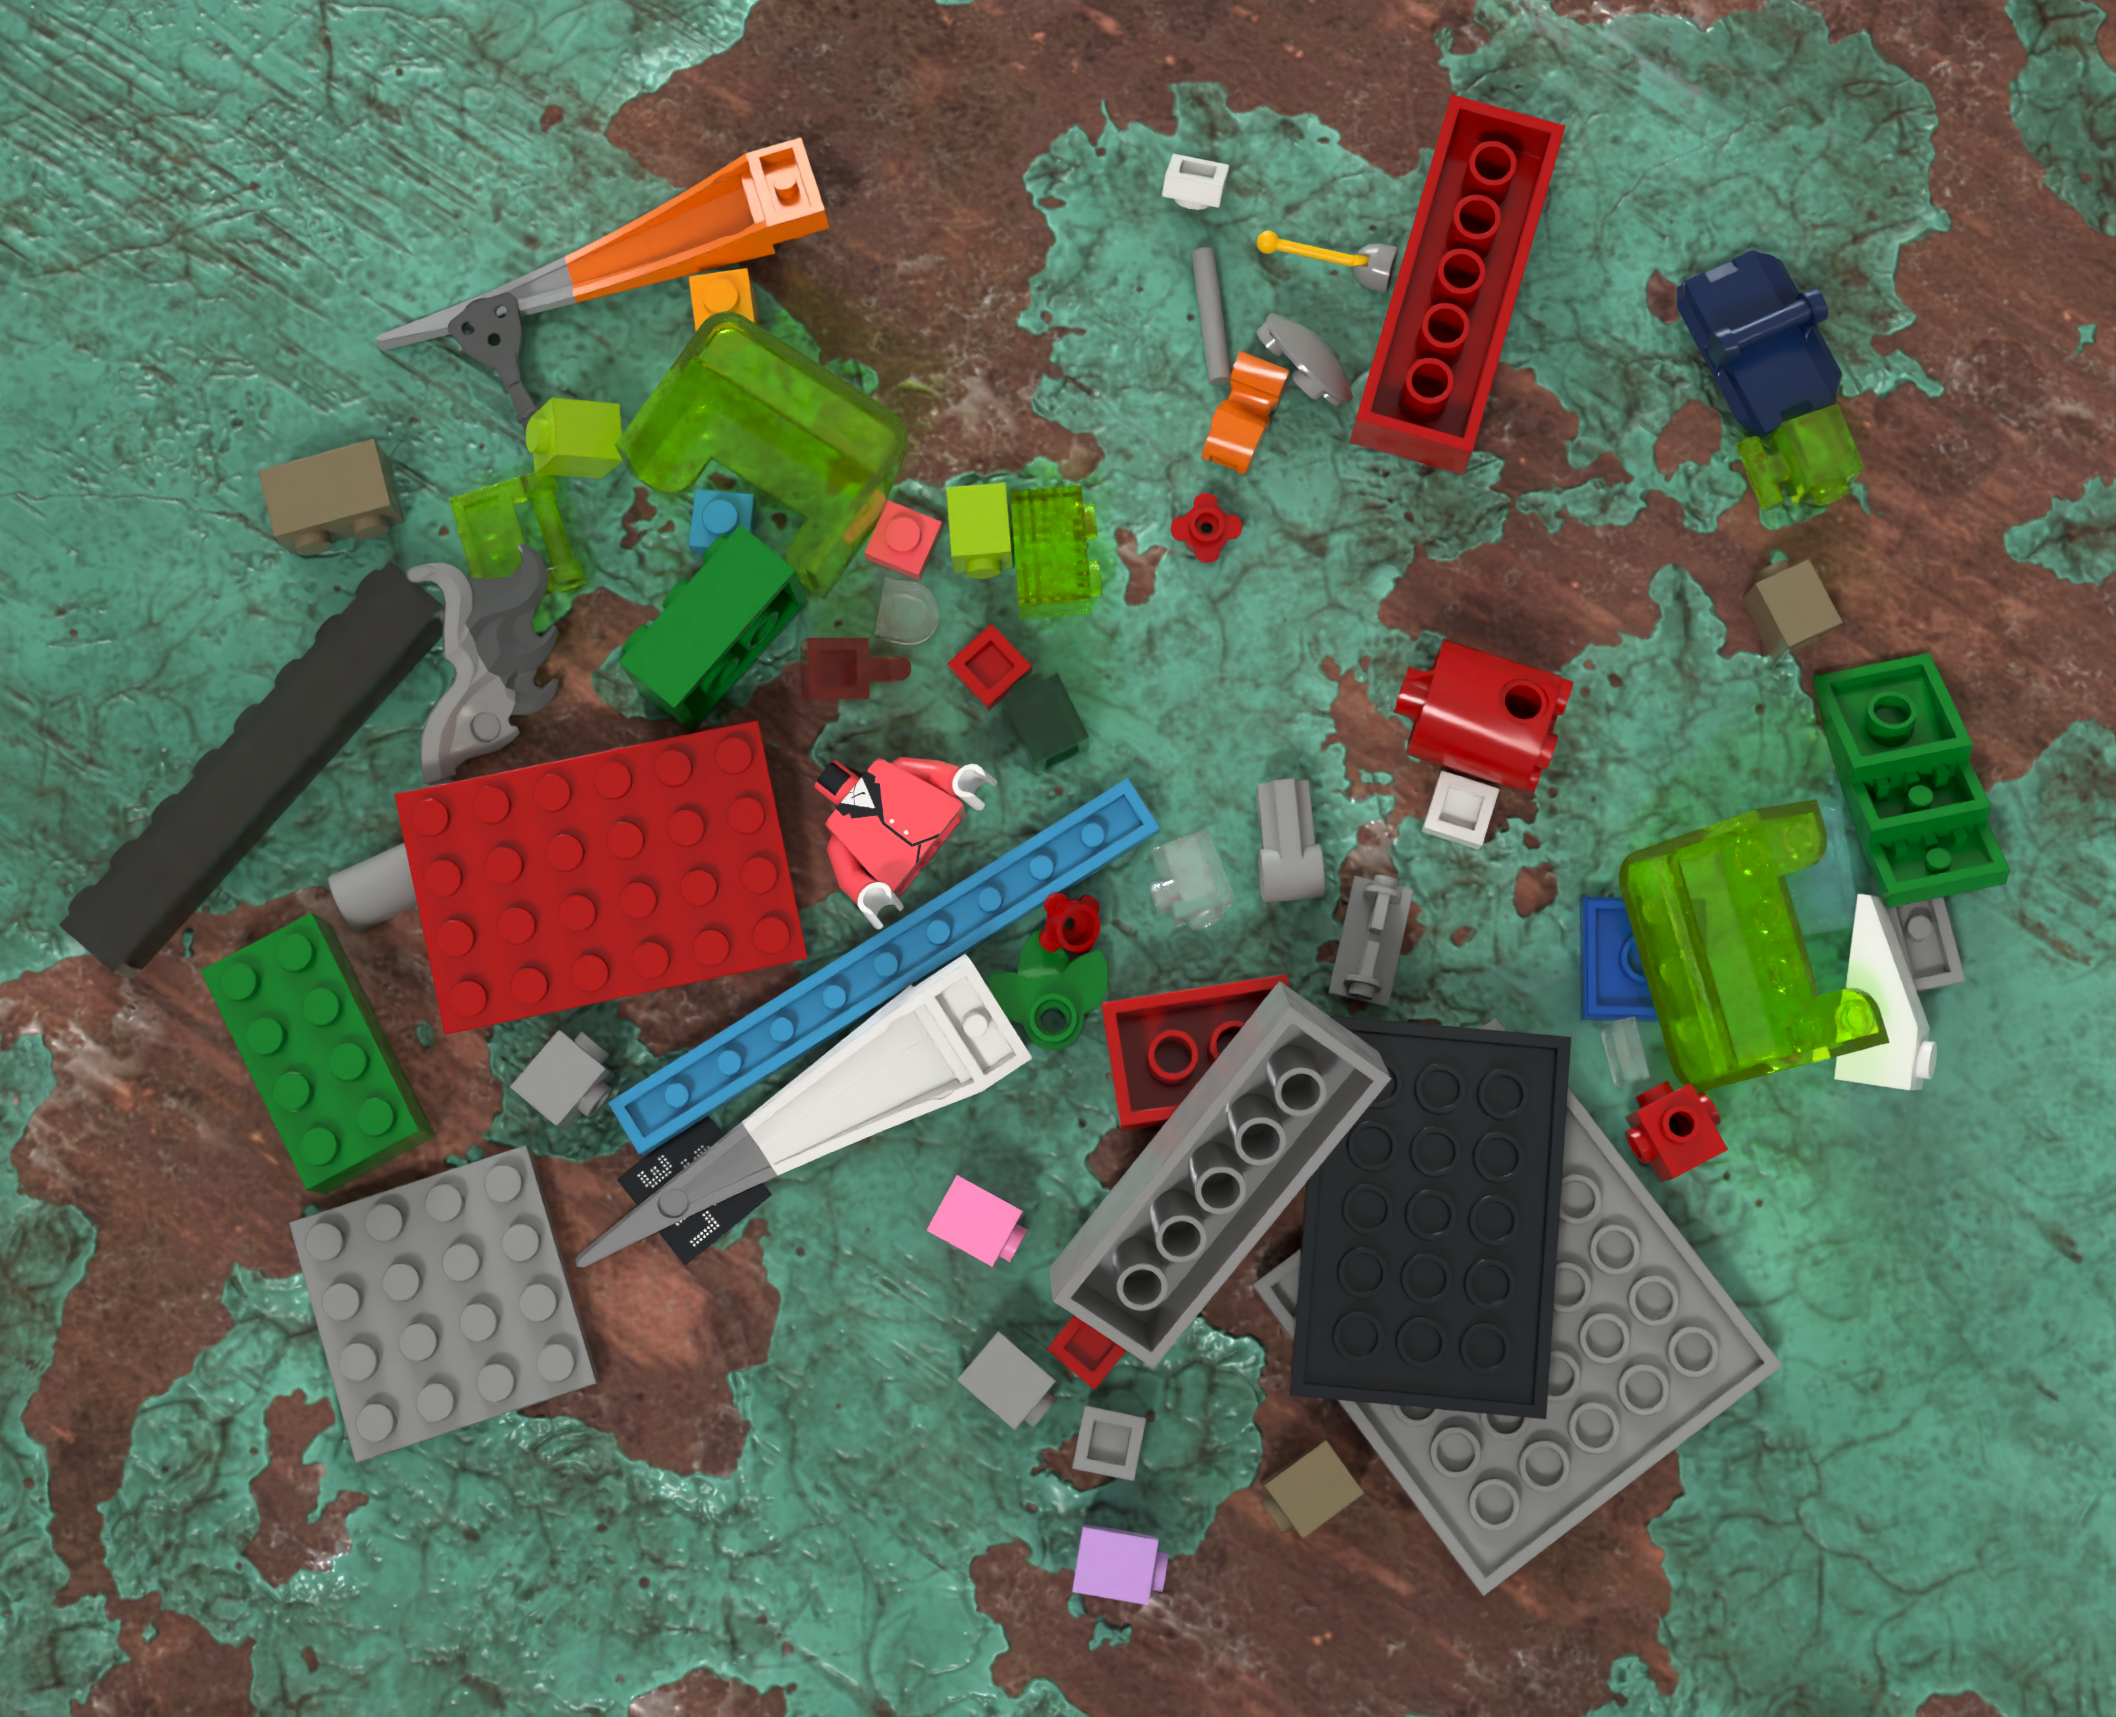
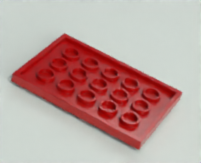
(600, 876)

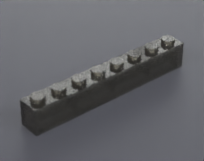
(256, 772)

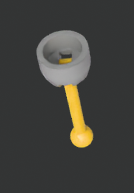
(1371, 266)

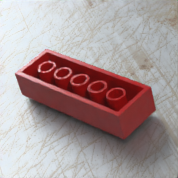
(1457, 285)

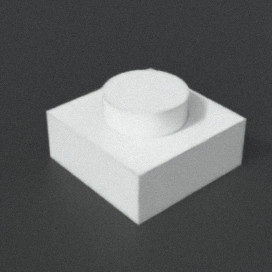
(1195, 182)
(1460, 810)

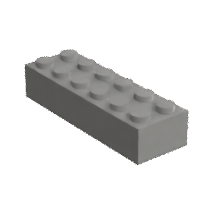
(1217, 1175)

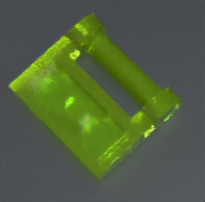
(493, 530)

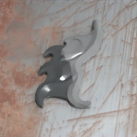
(493, 659)

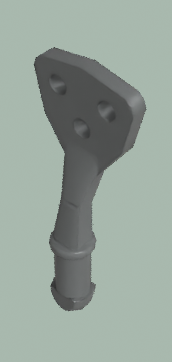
(503, 357)

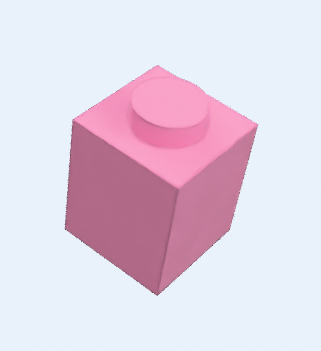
(978, 1223)

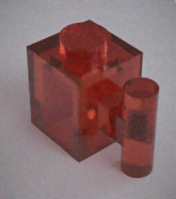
(842, 669)

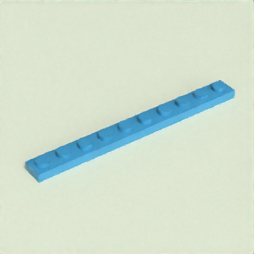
(883, 967)

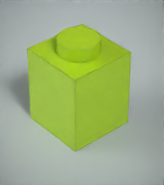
(575, 438)
(979, 530)

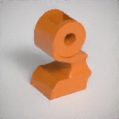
(1244, 417)

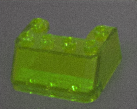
(779, 427)
(1731, 953)

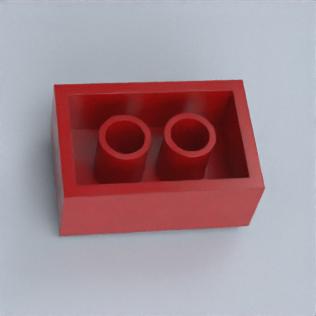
(1169, 1041)

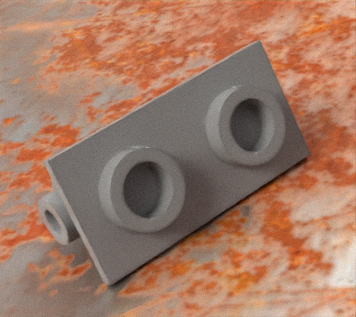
(1371, 940)

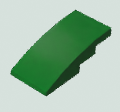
(1909, 780)

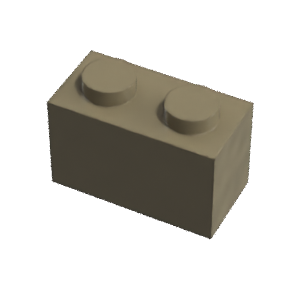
(331, 498)

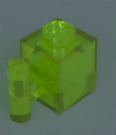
(1811, 457)

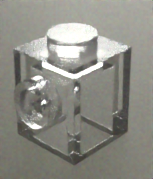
(1190, 881)

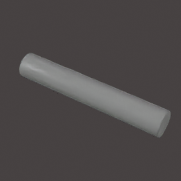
(1211, 316)

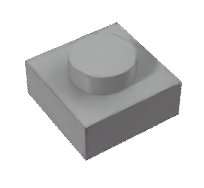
(1109, 1443)

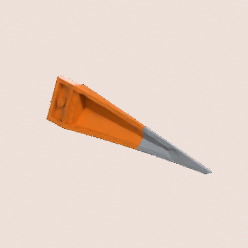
(714, 224)

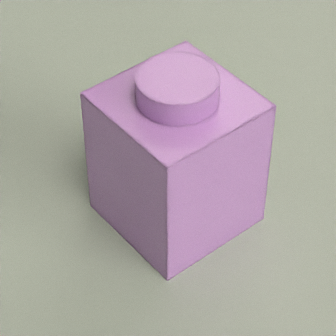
(1119, 1564)

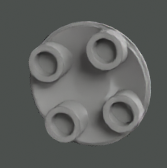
(1317, 365)

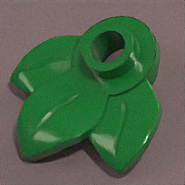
(1050, 983)

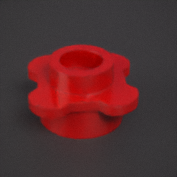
(1206, 545)
(1085, 925)

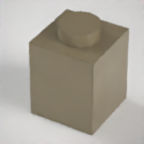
(1790, 608)
(1309, 1490)

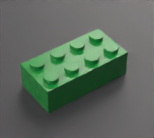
(317, 1054)

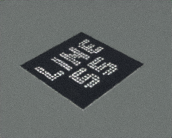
(703, 1228)

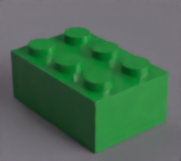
(713, 628)

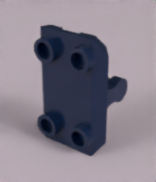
(1761, 340)

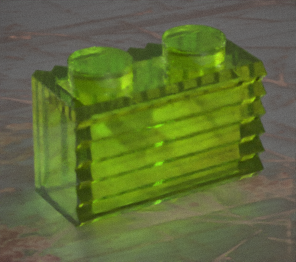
(1052, 552)

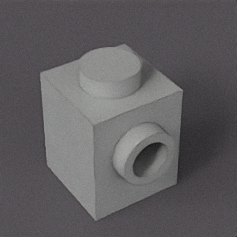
(566, 1079)

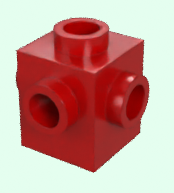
(1695, 1124)

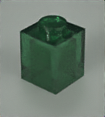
(1045, 721)

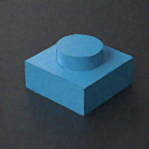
(719, 514)

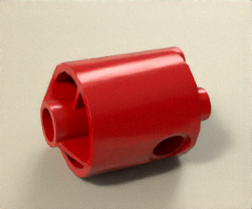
(1483, 715)

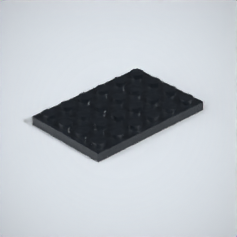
(1438, 1227)

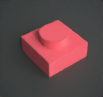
(903, 540)

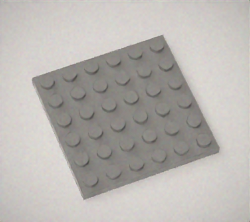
(1636, 1368)

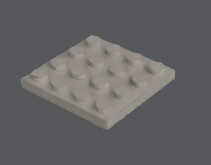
(443, 1303)

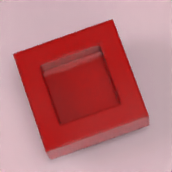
(989, 667)
(1086, 1351)

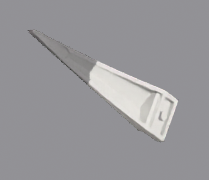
(902, 1062)

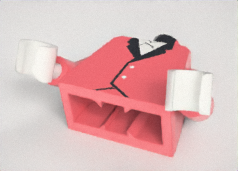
(893, 823)

